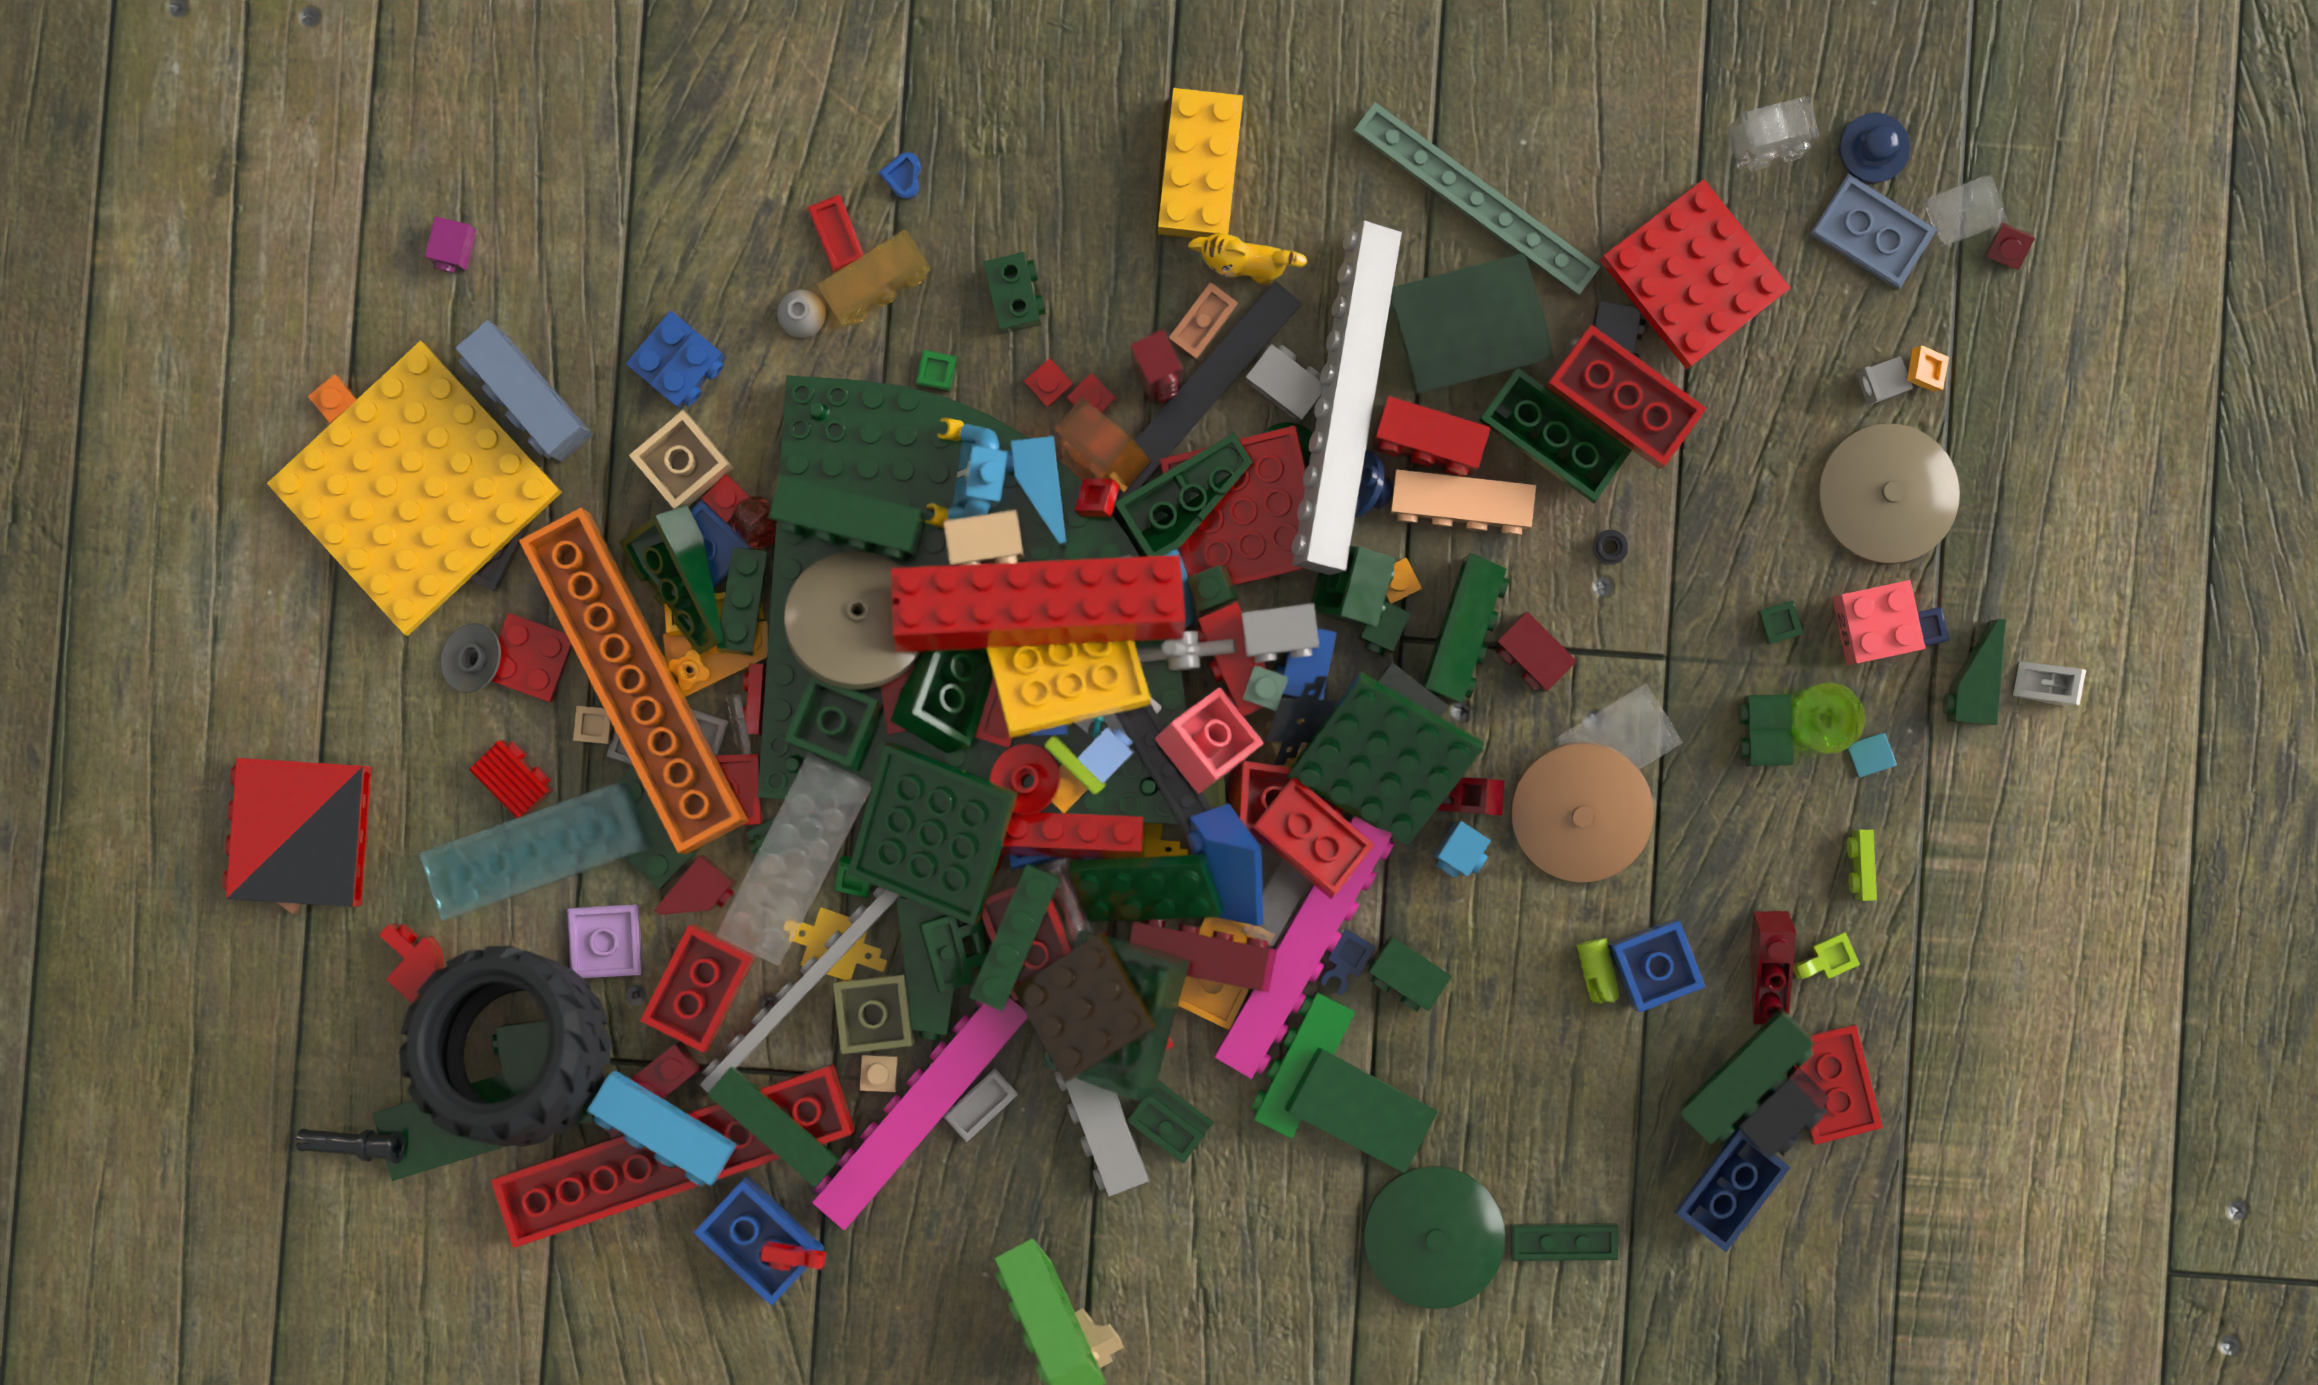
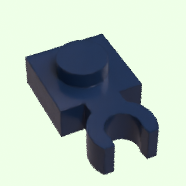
(1349, 956)

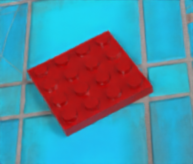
(1694, 274)
(1257, 517)

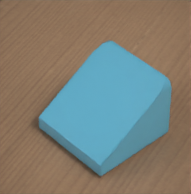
(1872, 755)

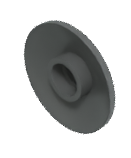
(460, 657)

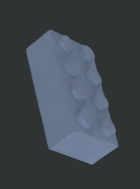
(524, 391)

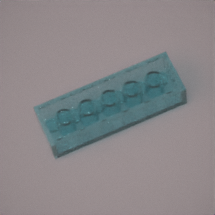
(533, 851)

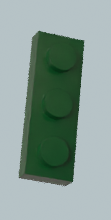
(743, 601)

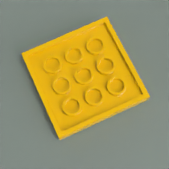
(1066, 683)

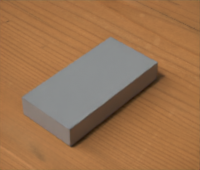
(980, 1105)

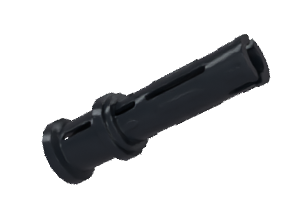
(365, 1145)

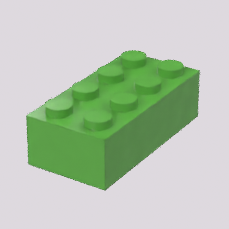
(1047, 1317)

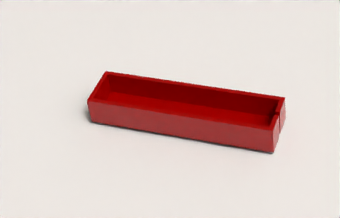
(1037, 603)

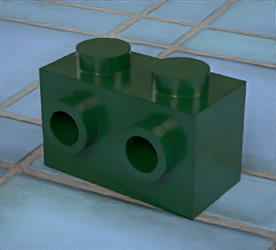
(1013, 292)
(1409, 974)

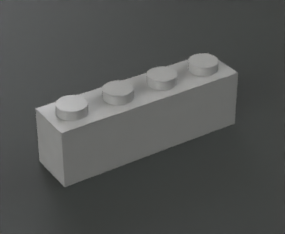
(1106, 1136)

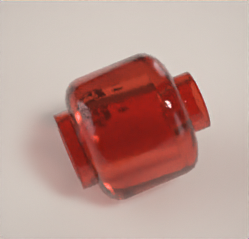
(752, 522)

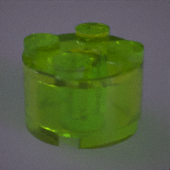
(1835, 701)

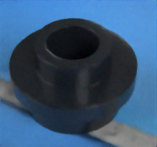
(1620, 543)

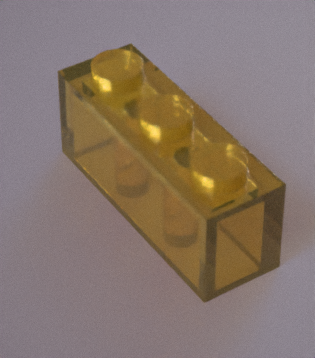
(874, 278)

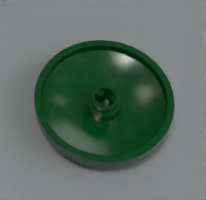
(1434, 1237)

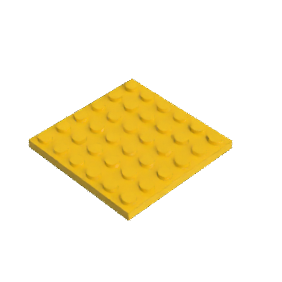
(414, 488)

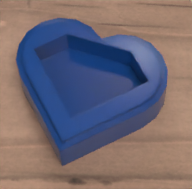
(902, 175)

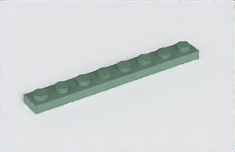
(1476, 199)

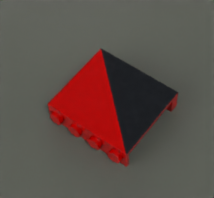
(297, 832)

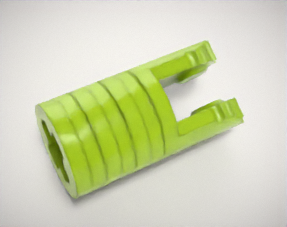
(1598, 970)

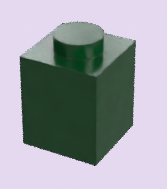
(1212, 588)
(1388, 631)

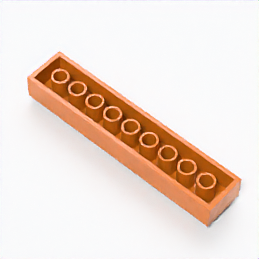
(633, 681)

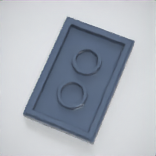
(1873, 231)

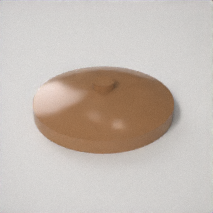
(1582, 812)

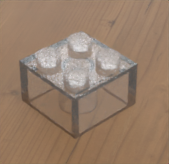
(1773, 133)

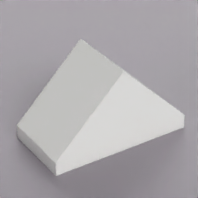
(2049, 683)

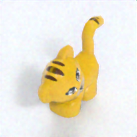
(1235, 258)

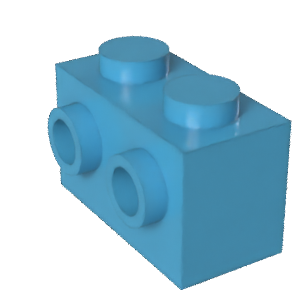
(1461, 850)

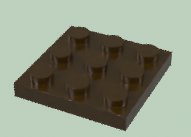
(1084, 1007)

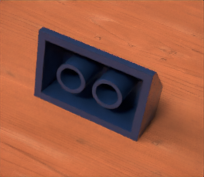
(1731, 1190)

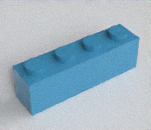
(662, 1128)

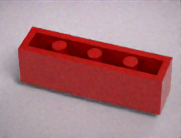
(1074, 836)

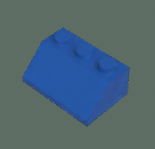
(1233, 862)

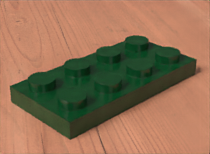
(1146, 888)

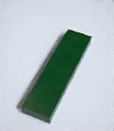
(773, 1126)

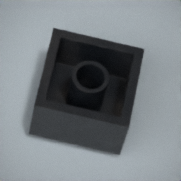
(1785, 1112)

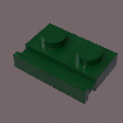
(1170, 1122)

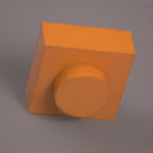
(332, 398)

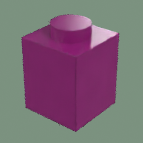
(450, 245)

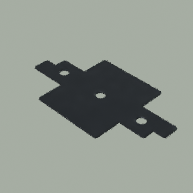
(1285, 722)

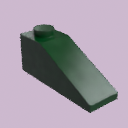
(1977, 686)

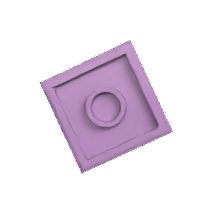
(605, 941)

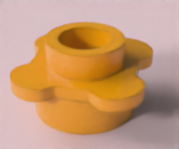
(693, 660)

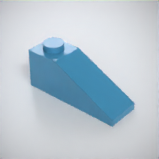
(1038, 477)

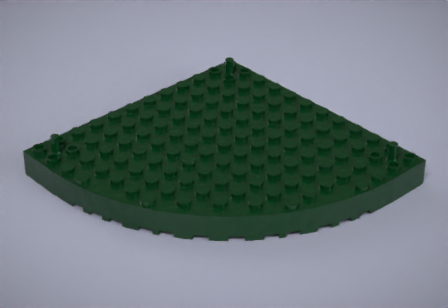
(887, 447)

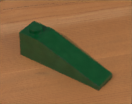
(1176, 503)
(675, 563)

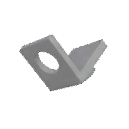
(1883, 380)

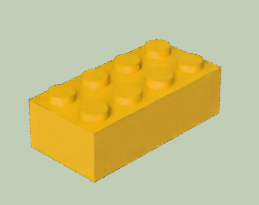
(1199, 163)

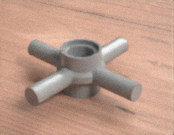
(1186, 652)

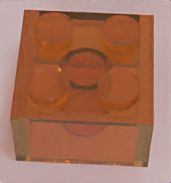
(1101, 445)

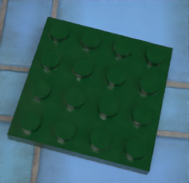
(1385, 759)
(932, 833)

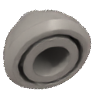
(801, 313)

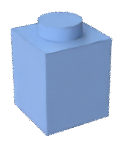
(1107, 753)

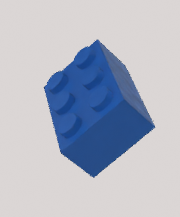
(741, 1229)

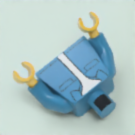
(978, 473)

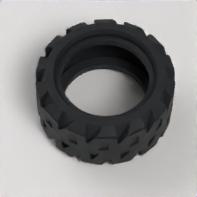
(438, 1034)

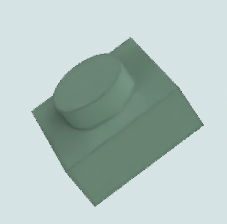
(1265, 688)

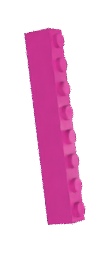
(1297, 961)
(918, 1111)

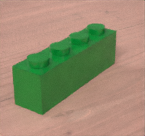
(1321, 1026)

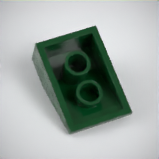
(945, 697)

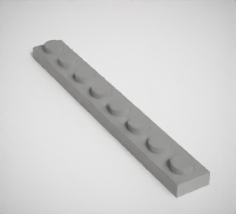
(792, 994)

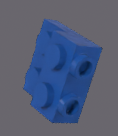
(677, 361)

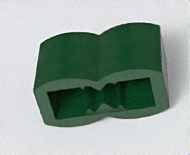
(1767, 730)

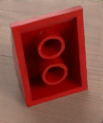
(1255, 787)

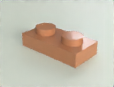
(1203, 321)

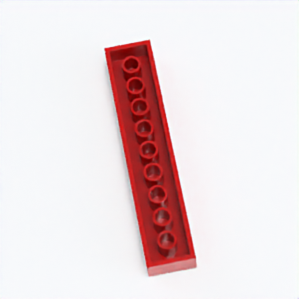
(619, 1176)

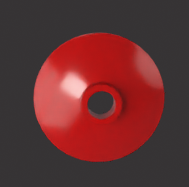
(1026, 761)

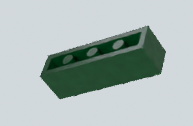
(1015, 937)

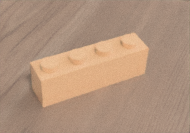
(1462, 500)

